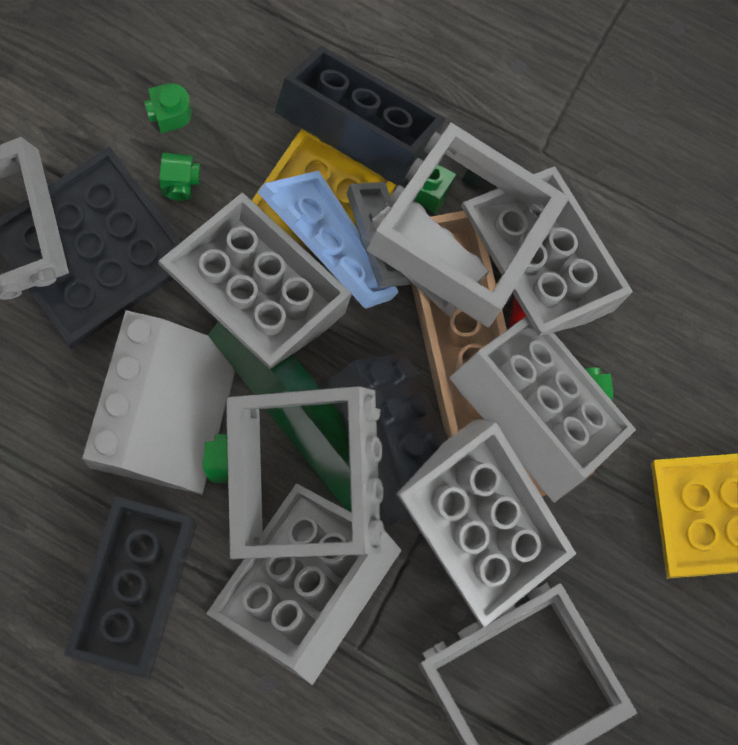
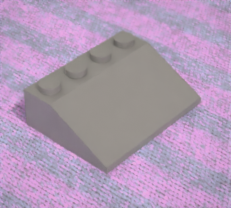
(571, 272)
(257, 281)
(159, 404)
(544, 406)
(485, 520)
(302, 604)

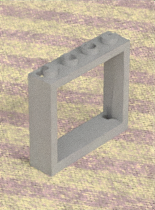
(22, 156)
(432, 271)
(245, 473)
(474, 635)

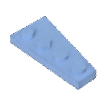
(327, 230)

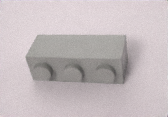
(440, 242)

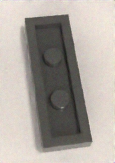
(367, 202)

